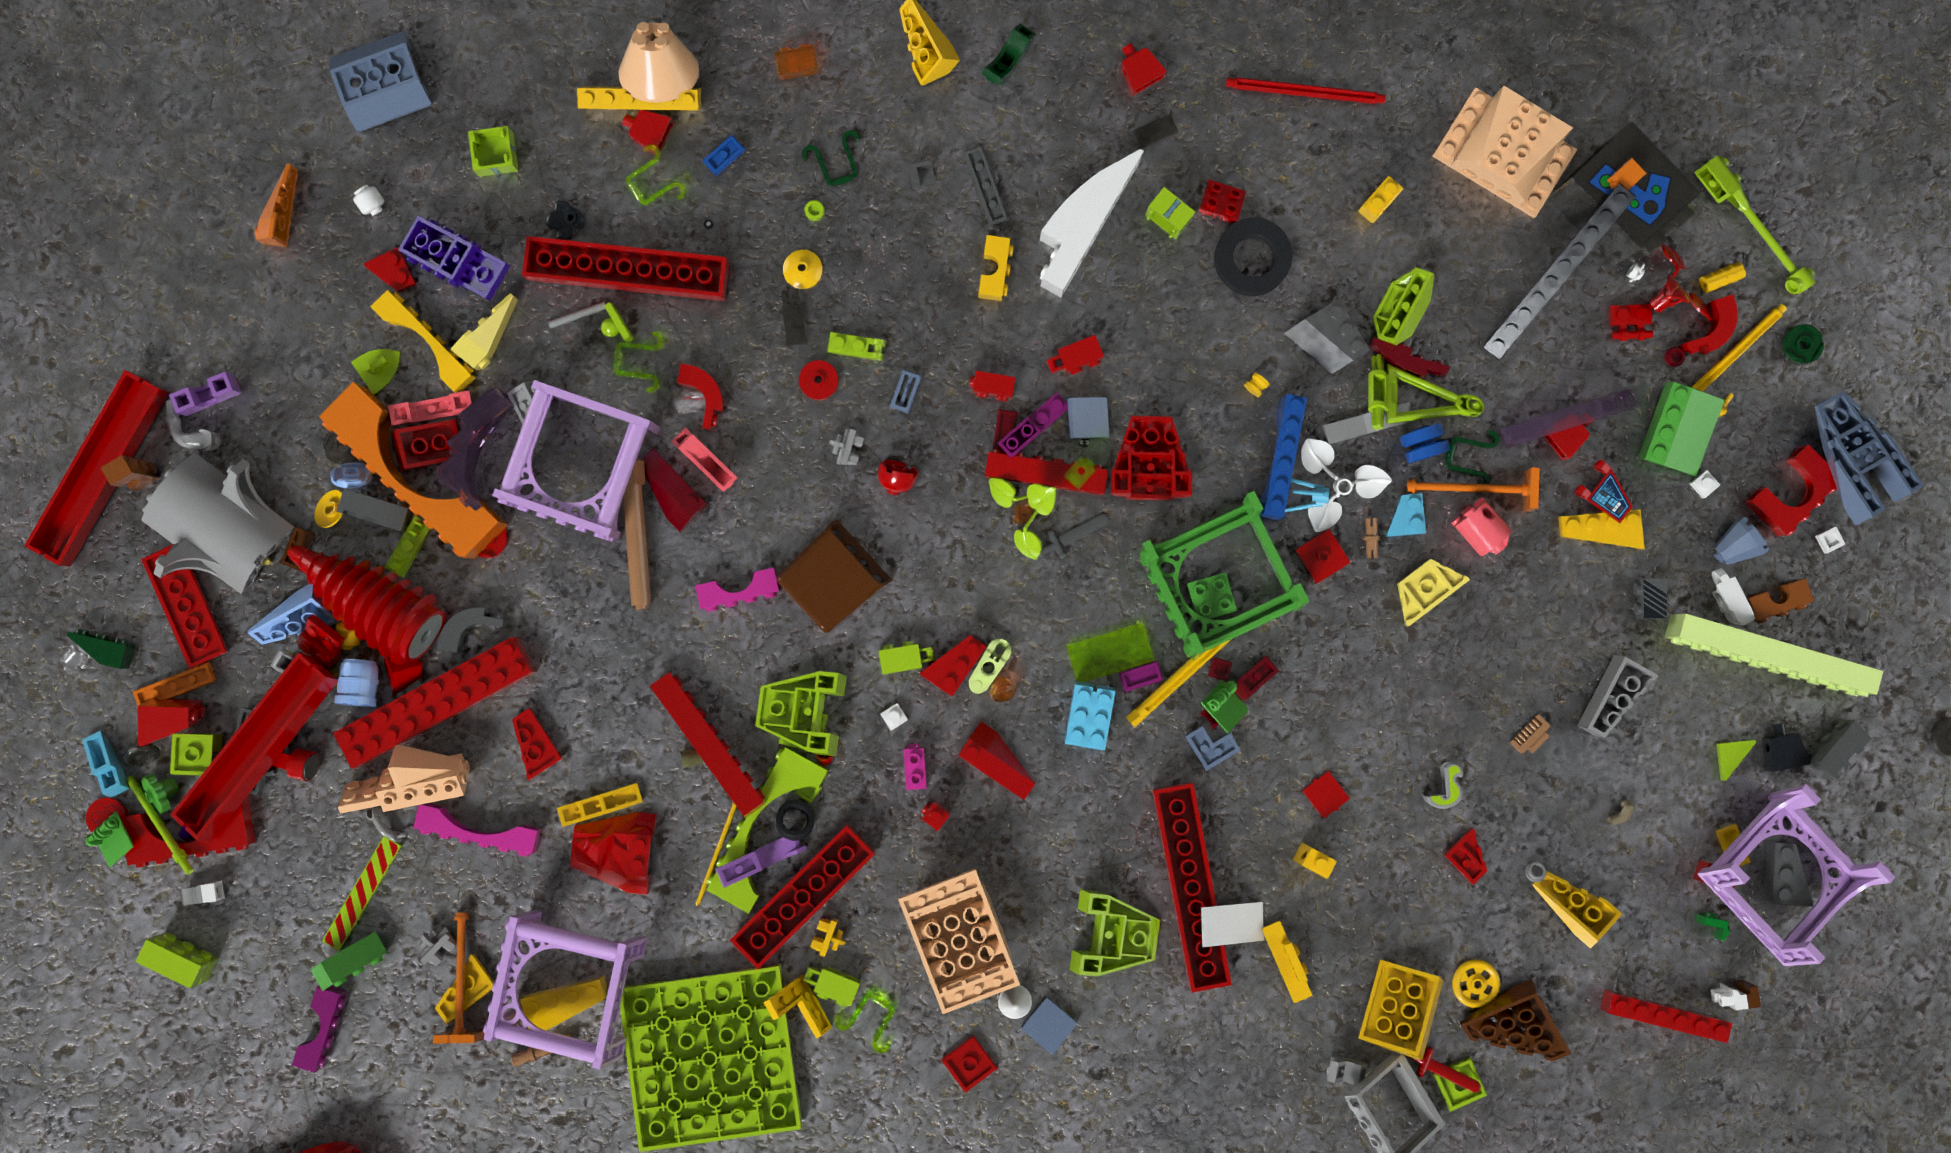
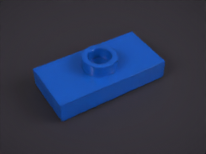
(724, 155)

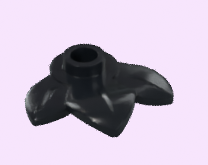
(562, 220)

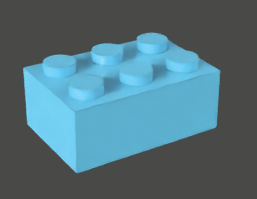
(1089, 715)

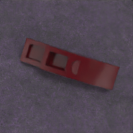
(1401, 357)

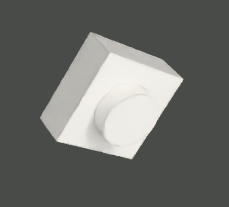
(1704, 484)
(1830, 539)
(894, 716)

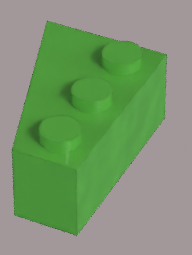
(349, 961)

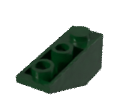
(105, 651)

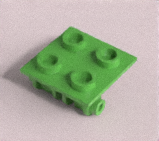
(1212, 596)
(1225, 705)
(111, 839)

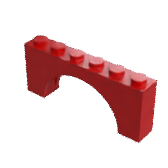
(151, 846)

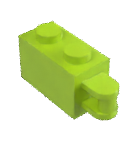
(904, 657)
(833, 985)

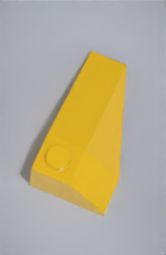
(930, 48)

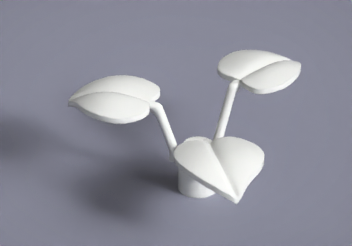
(1369, 482)

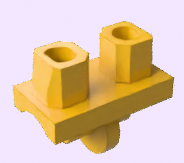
(822, 945)

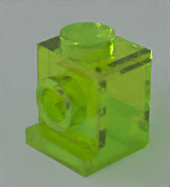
(1077, 479)

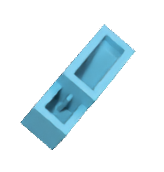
(105, 764)

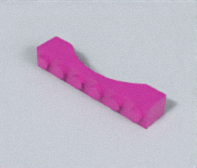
(438, 820)

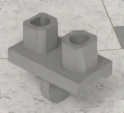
(850, 438)
(431, 953)

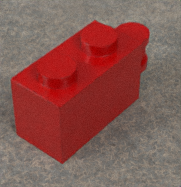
(1077, 356)

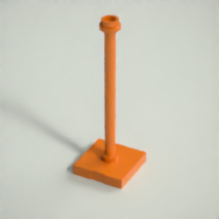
(1528, 489)
(459, 1033)

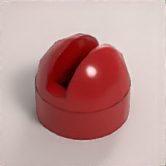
(824, 762)

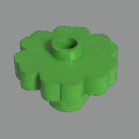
(159, 792)

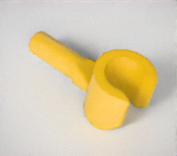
(1727, 400)

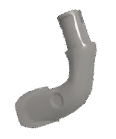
(202, 440)

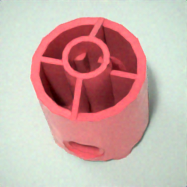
(1483, 528)

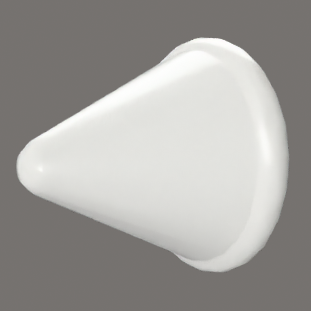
(1015, 1002)

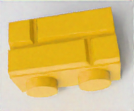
(1380, 199)

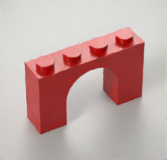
(1818, 482)

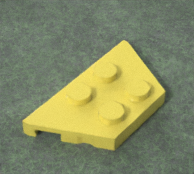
(1427, 588)

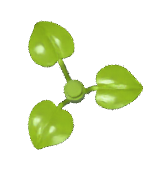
(1040, 498)

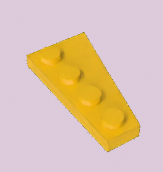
(1604, 529)

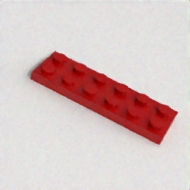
(187, 612)

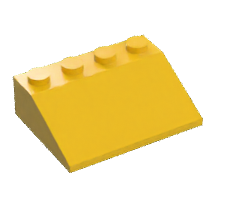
(1401, 1009)

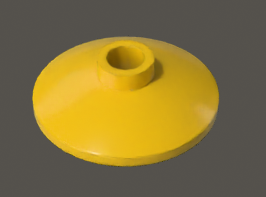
(806, 278)
(326, 509)

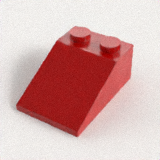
(423, 444)

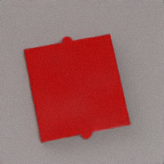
(1325, 794)

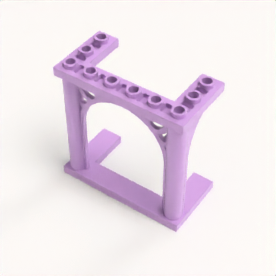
(605, 520)
(1852, 879)
(506, 1025)

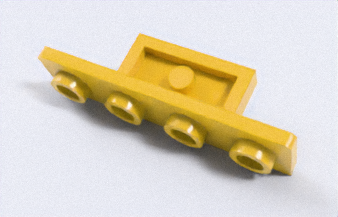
(1287, 961)

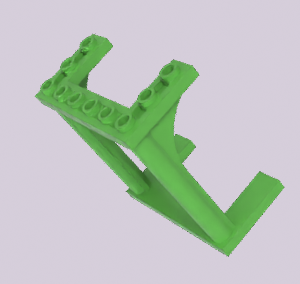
(1156, 554)

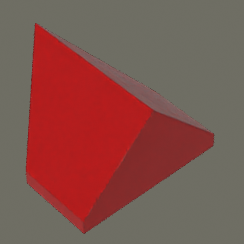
(402, 675)

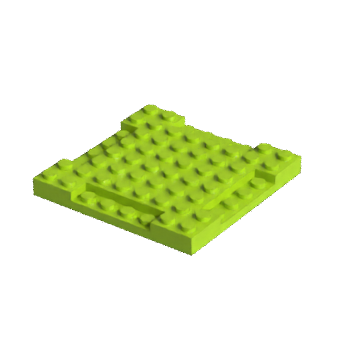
(709, 1059)

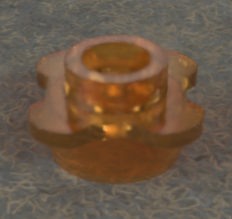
(1019, 510)

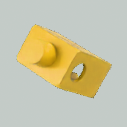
(1314, 860)

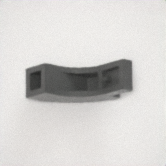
(458, 626)

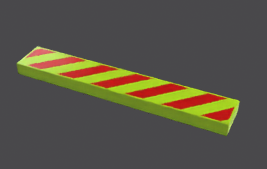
(362, 893)

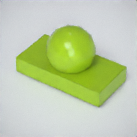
(612, 326)

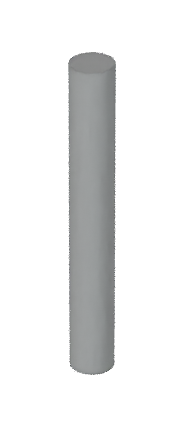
(577, 314)

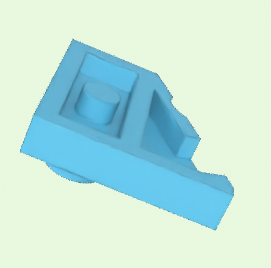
(1408, 517)

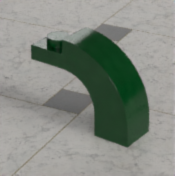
(1010, 56)

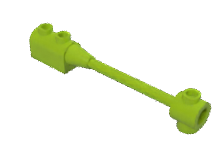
(1726, 185)

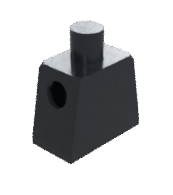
(1783, 750)

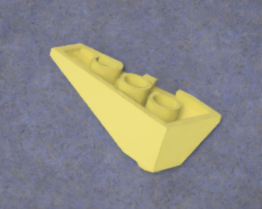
(480, 345)

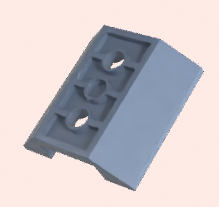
(380, 94)

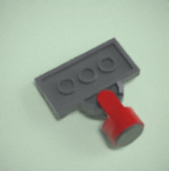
(300, 764)

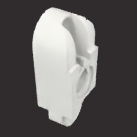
(1731, 599)

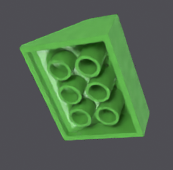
(1681, 428)

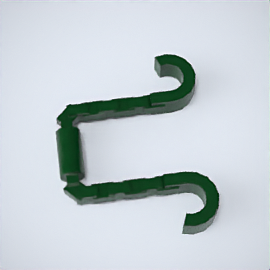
(842, 179)
(1450, 454)

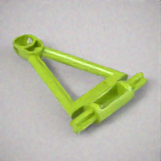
(1383, 397)

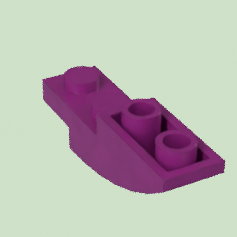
(1033, 425)

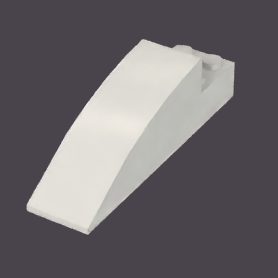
(1079, 221)

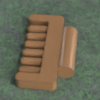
(1536, 738)

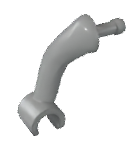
(374, 815)

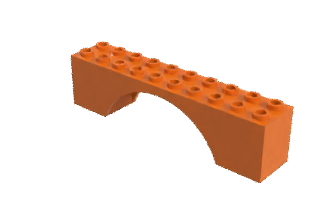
(365, 427)

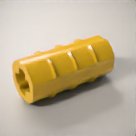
(1722, 277)

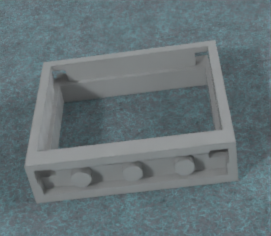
(1414, 1092)

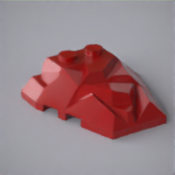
(1151, 462)
(616, 850)

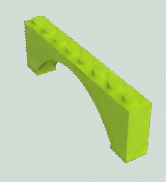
(789, 774)

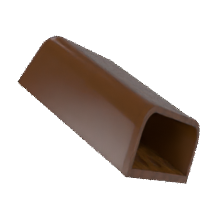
(830, 579)

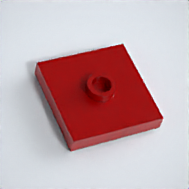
(1322, 556)

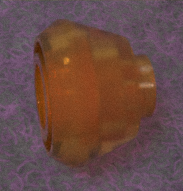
(1002, 689)

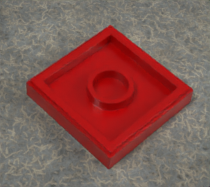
(969, 1063)

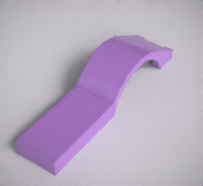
(757, 860)

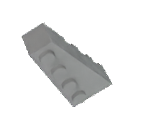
(1615, 694)

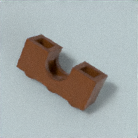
(130, 471)
(1793, 595)

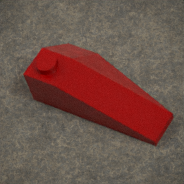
(994, 758)

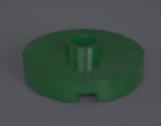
(1811, 340)

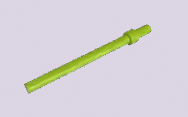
(178, 854)

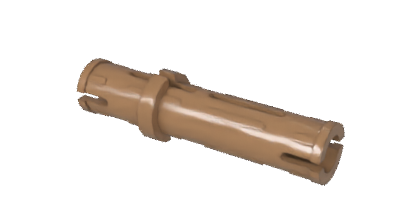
(528, 1055)

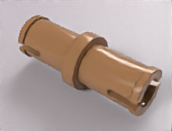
(1371, 537)

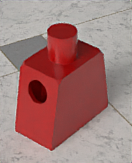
(1140, 69)
(648, 128)
(1568, 441)

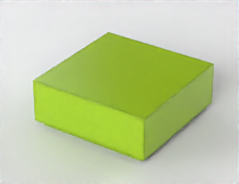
(808, 793)

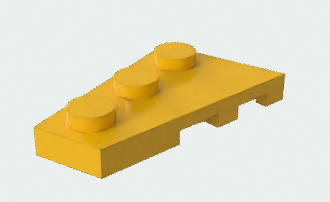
(477, 985)

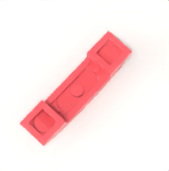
(429, 409)

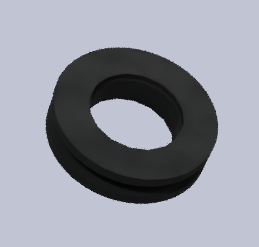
(1262, 230)

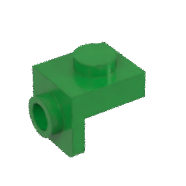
(1721, 926)

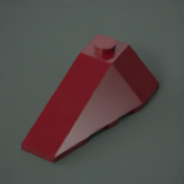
(675, 496)

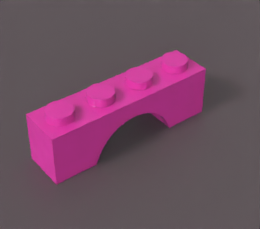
(713, 595)

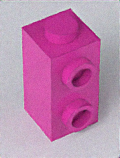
(915, 767)

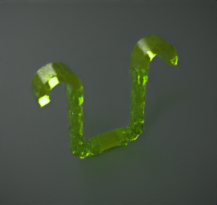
(636, 192)
(618, 357)
(880, 1001)

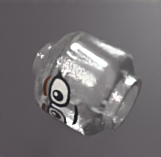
(75, 660)

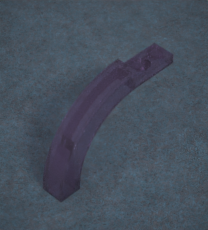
(1569, 418)

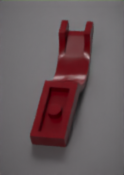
(1249, 683)

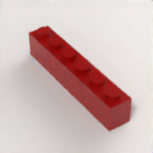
(1042, 472)
(1666, 1016)

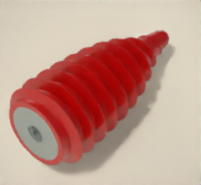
(372, 604)

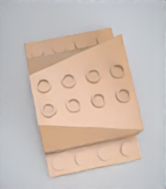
(1508, 148)
(959, 940)

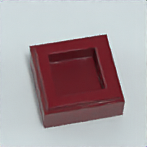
(1220, 669)

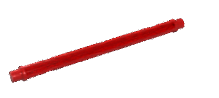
(1305, 90)

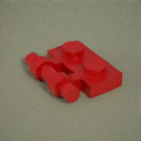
(1631, 315)

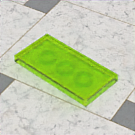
(1110, 653)

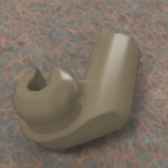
(1625, 814)

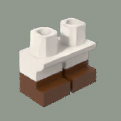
(1741, 997)

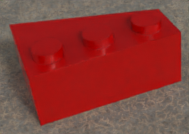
(954, 666)

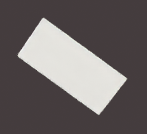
(1232, 924)

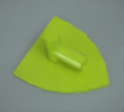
(377, 367)

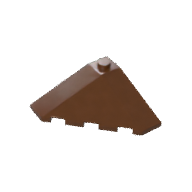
(1520, 1021)

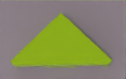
(1731, 754)

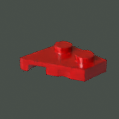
(392, 269)
(1467, 857)

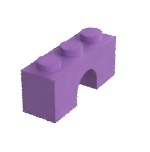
(215, 391)

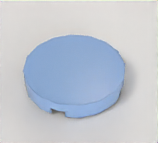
(351, 475)

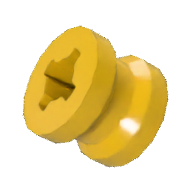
(1256, 384)

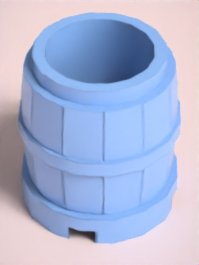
(357, 683)

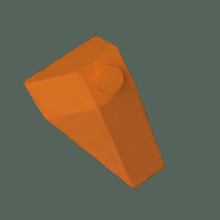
(276, 217)

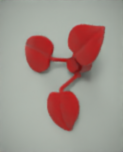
(1665, 298)

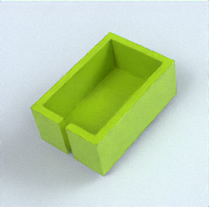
(177, 960)

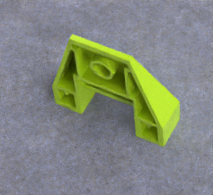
(795, 710)
(1119, 938)

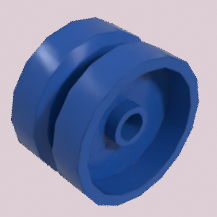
(1424, 442)

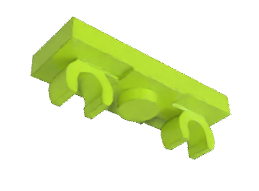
(408, 547)

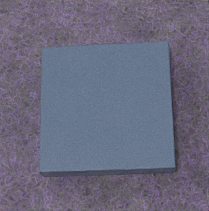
(1088, 417)
(1049, 1025)

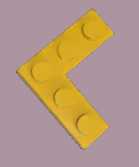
(799, 993)

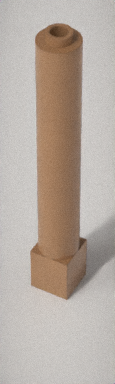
(636, 538)

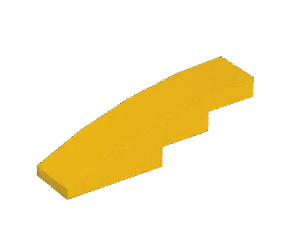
(599, 805)

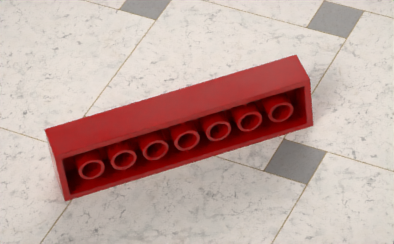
(803, 896)

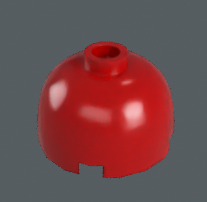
(896, 477)

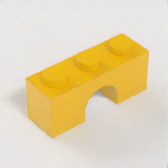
(993, 285)

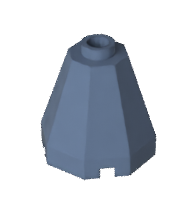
(1740, 543)

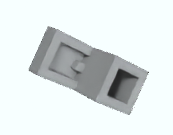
(1346, 1070)

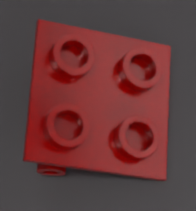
(1222, 201)

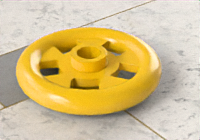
(1461, 976)

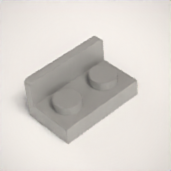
(521, 399)

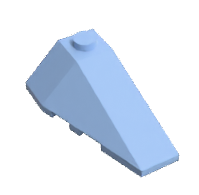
(291, 617)

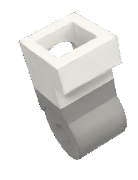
(203, 893)

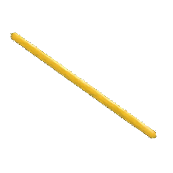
(716, 854)

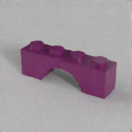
(327, 1004)

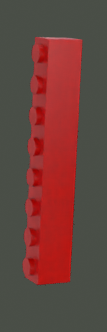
(707, 745)

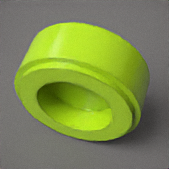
(814, 210)

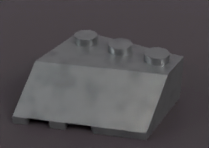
(1330, 337)

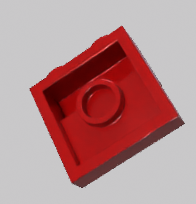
(321, 642)

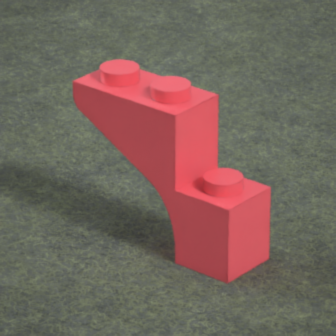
(704, 459)

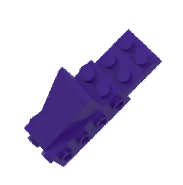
(453, 257)

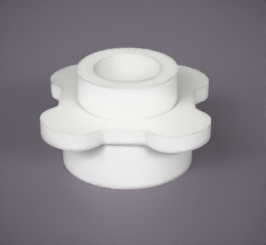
(1635, 272)

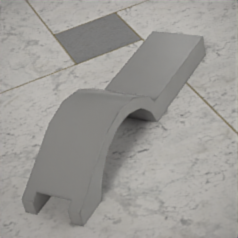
(1357, 426)

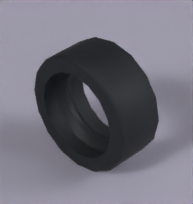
(793, 805)

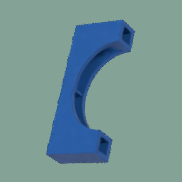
(1289, 425)

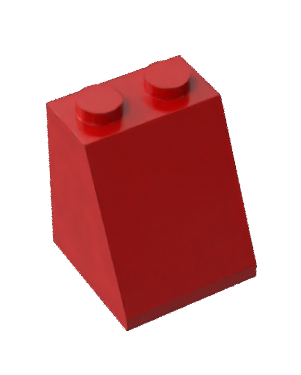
(166, 716)

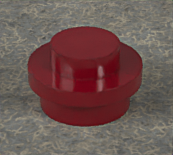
(1674, 357)

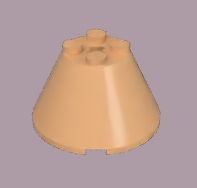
(657, 64)

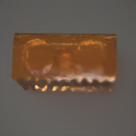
(796, 62)

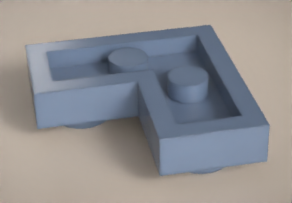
(1211, 752)

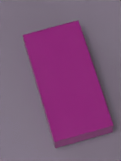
(1141, 676)

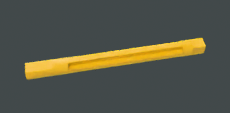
(1170, 686)

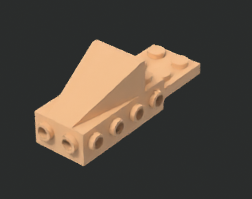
(409, 781)

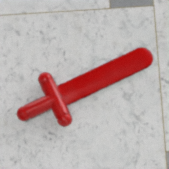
(1444, 1071)

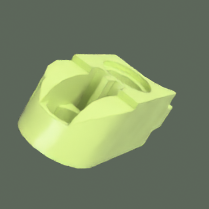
(979, 679)

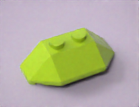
(1403, 306)

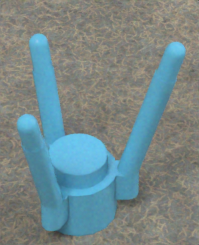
(1319, 494)

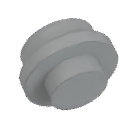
(1535, 871)

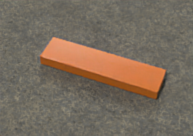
(177, 684)

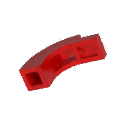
(1723, 323)
(697, 378)

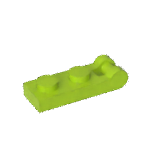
(855, 346)

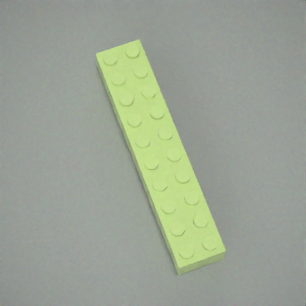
(1774, 655)

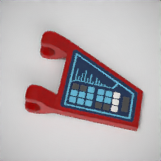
(1608, 494)

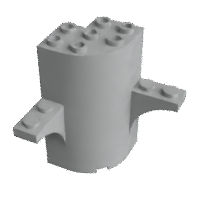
(214, 522)

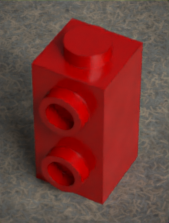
(992, 384)
(935, 814)

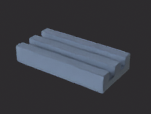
(900, 407)

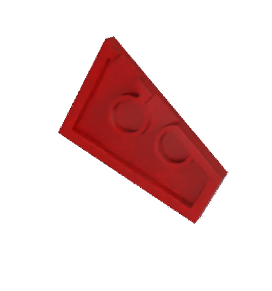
(535, 744)

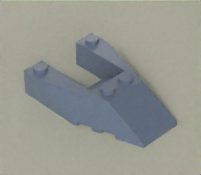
(1855, 447)

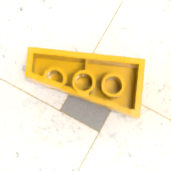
(560, 1003)

